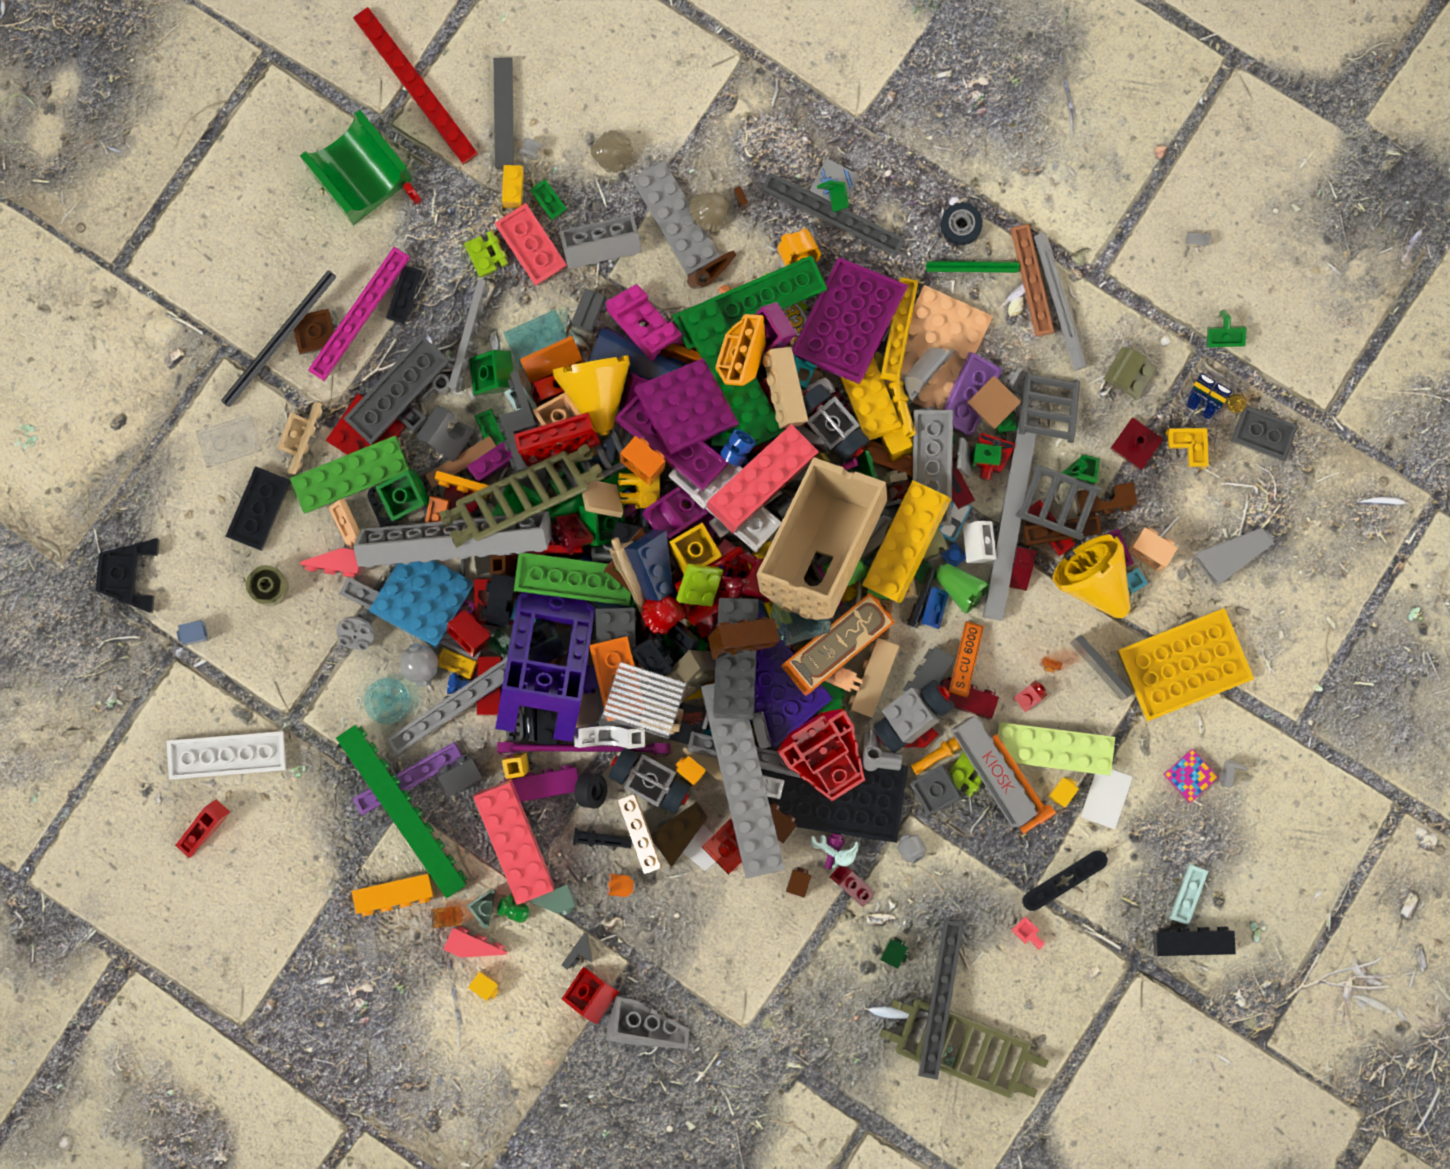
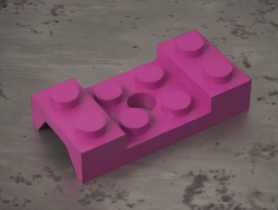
(631, 309)

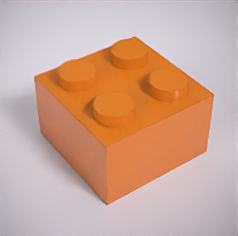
(642, 460)

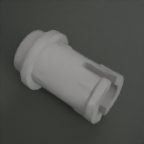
(1198, 238)

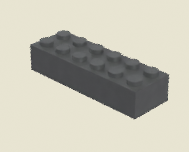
(614, 624)
(736, 673)

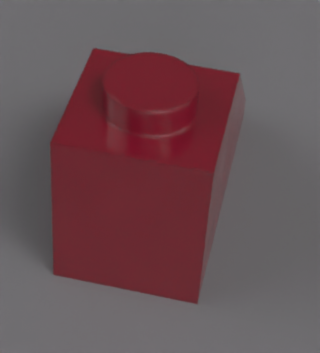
(1022, 568)

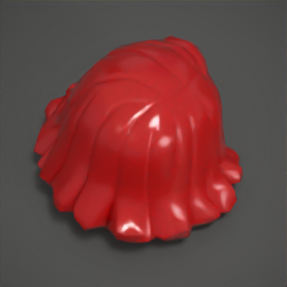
(662, 614)

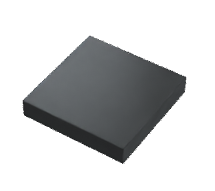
(936, 790)

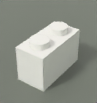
(979, 542)

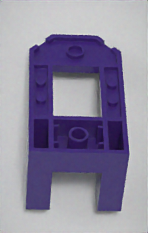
(540, 683)

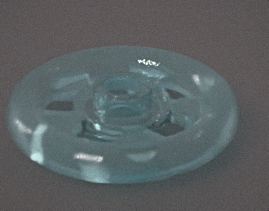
(389, 684)

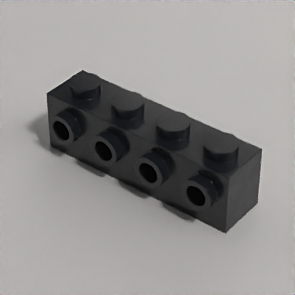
(1194, 942)

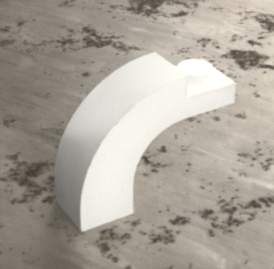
(609, 735)

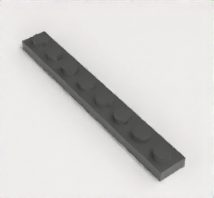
(842, 219)
(940, 1000)

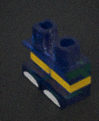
(1215, 399)

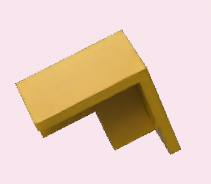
(1193, 440)

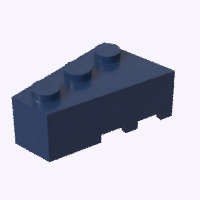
(652, 564)

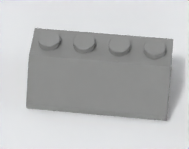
(600, 241)

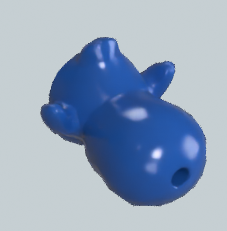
(456, 683)

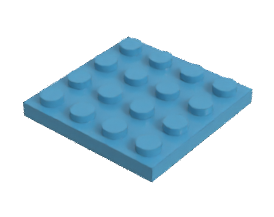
(422, 599)

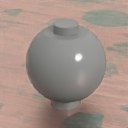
(419, 664)

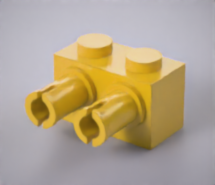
(643, 495)

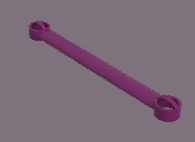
(512, 747)

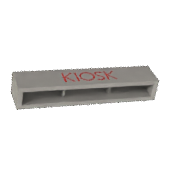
(993, 771)

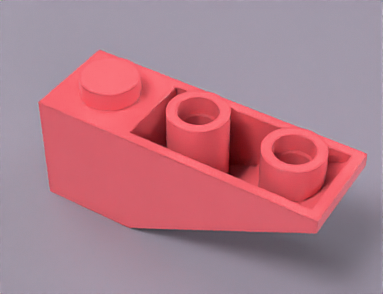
(339, 560)
(466, 945)

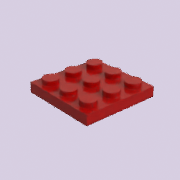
(348, 440)

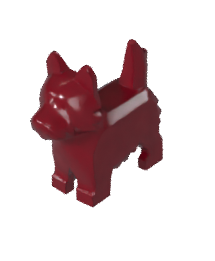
(746, 586)

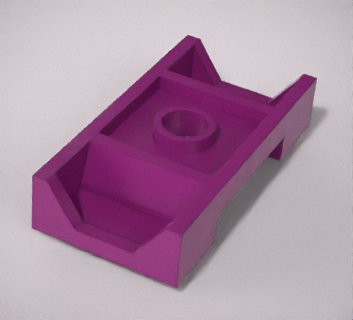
(670, 515)

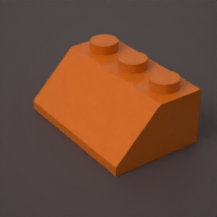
(558, 355)

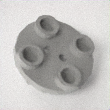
(355, 633)

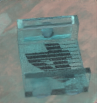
(794, 628)

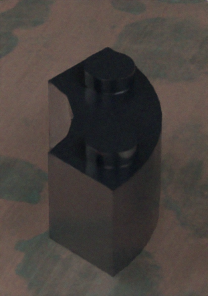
(499, 600)

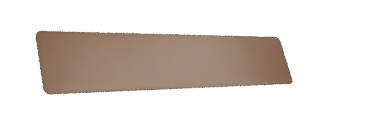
(462, 460)

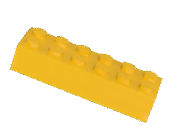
(906, 541)

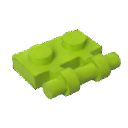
(480, 256)
(960, 773)

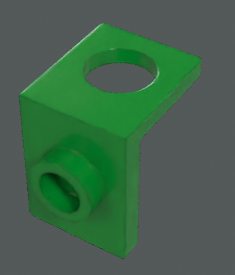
(838, 194)
(986, 454)

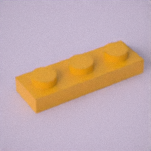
(462, 484)

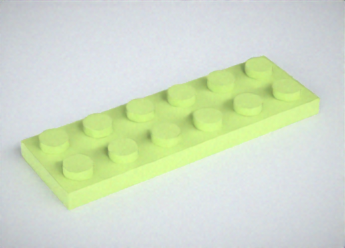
(1058, 748)

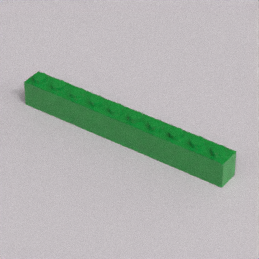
(401, 811)

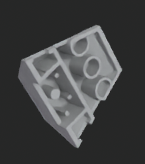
(924, 370)

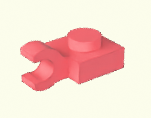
(1026, 931)

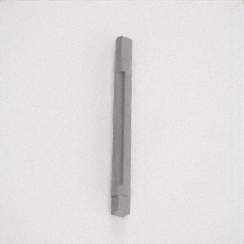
(1060, 301)

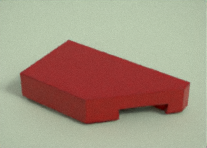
(924, 740)

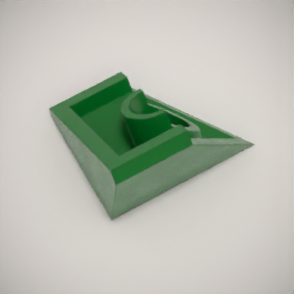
(1084, 468)

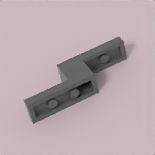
(516, 421)

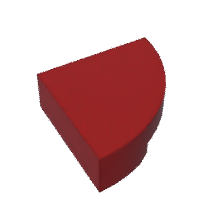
(412, 193)
(705, 626)

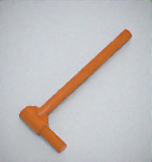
(1044, 811)

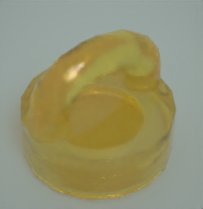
(1236, 403)

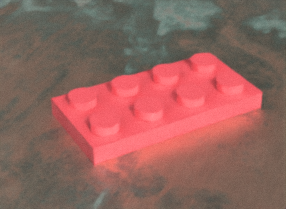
(530, 244)

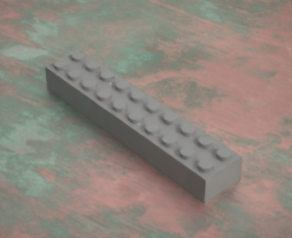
(433, 542)
(744, 791)

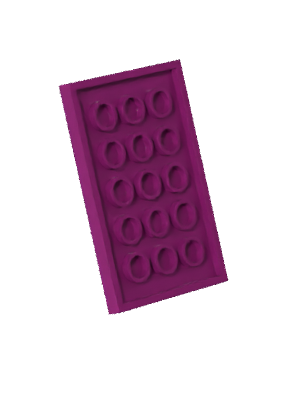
(849, 320)

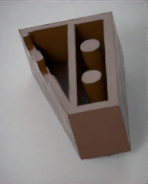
(743, 636)

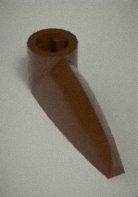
(710, 271)

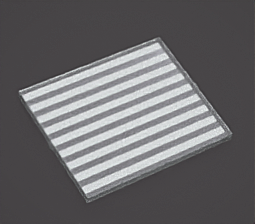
(644, 700)

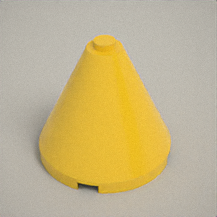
(595, 389)
(1097, 575)

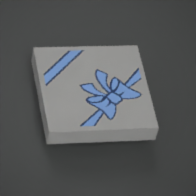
(836, 172)

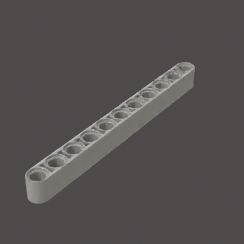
(1009, 523)

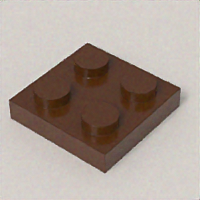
(314, 331)

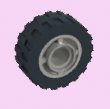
(963, 212)

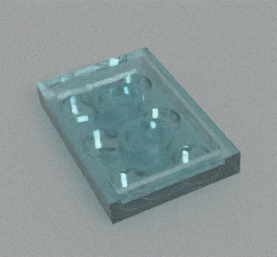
(535, 335)

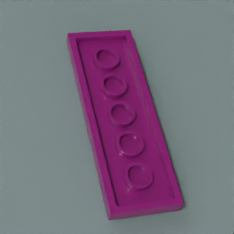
(696, 463)

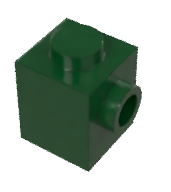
(894, 952)

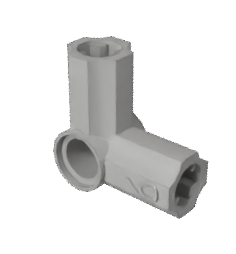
(874, 757)

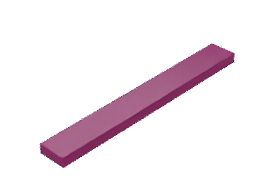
(359, 314)

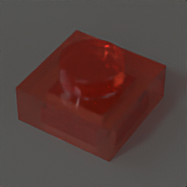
(692, 718)

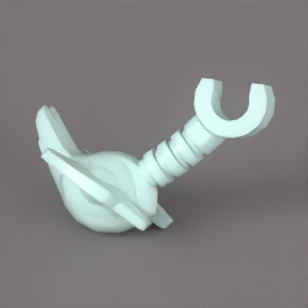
(842, 857)

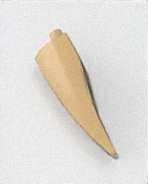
(626, 570)

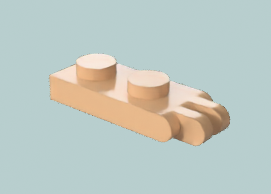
(345, 522)
(844, 679)

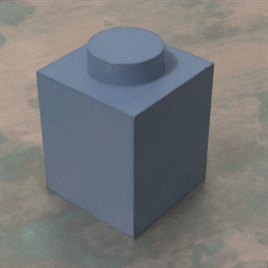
(192, 633)

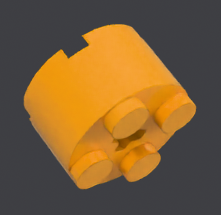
(798, 246)

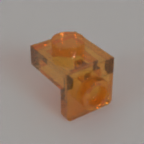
(446, 917)

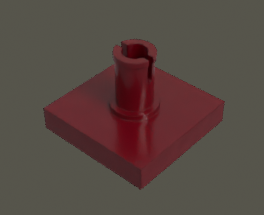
(1136, 443)

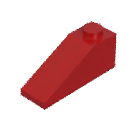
(202, 827)

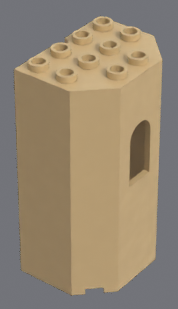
(828, 516)

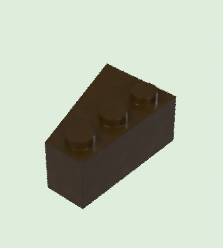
(678, 832)

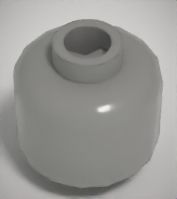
(911, 848)

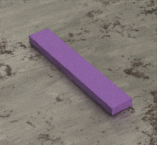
(412, 775)

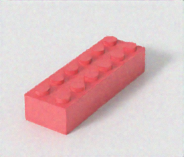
(762, 479)
(514, 841)

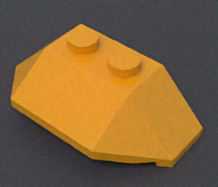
(742, 351)

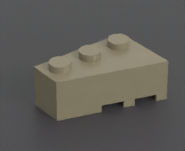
(695, 669)

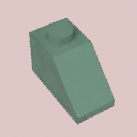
(557, 901)

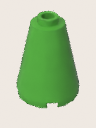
(961, 586)

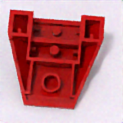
(825, 753)

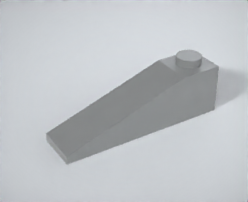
(641, 1026)

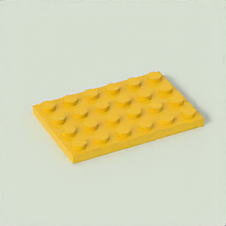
(1185, 664)

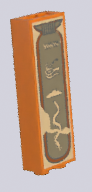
(834, 649)

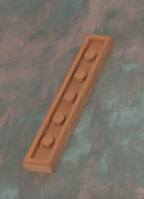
(1032, 280)

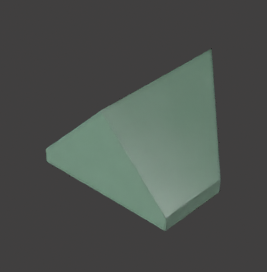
(483, 907)

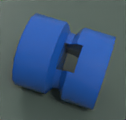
(737, 447)

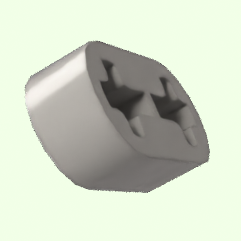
(761, 730)

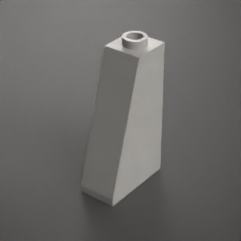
(1230, 556)

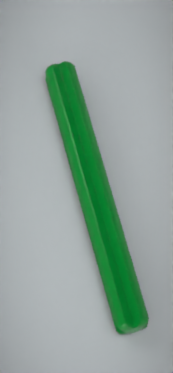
(972, 266)

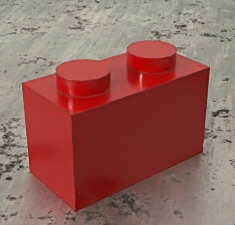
(468, 633)

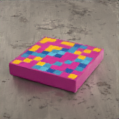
(1190, 775)

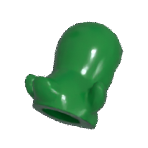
(517, 913)

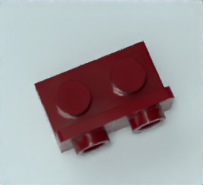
(571, 532)

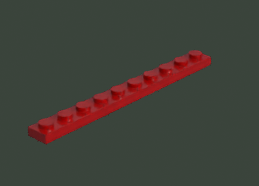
(415, 86)

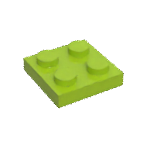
(699, 585)

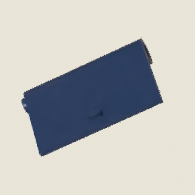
(613, 344)

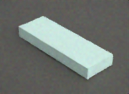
(1188, 894)

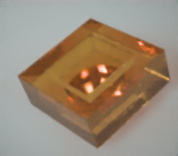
(1050, 665)

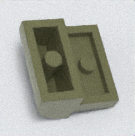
(1130, 372)

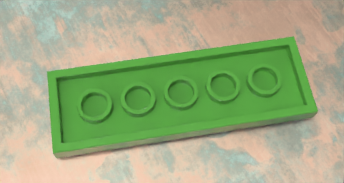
(349, 474)
(568, 579)

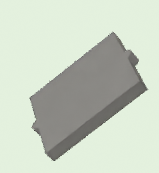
(965, 457)

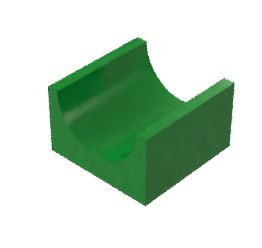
(358, 169)

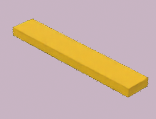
(899, 333)

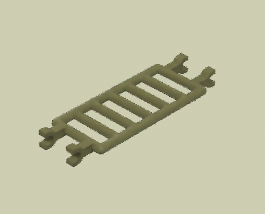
(582, 480)
(955, 1069)

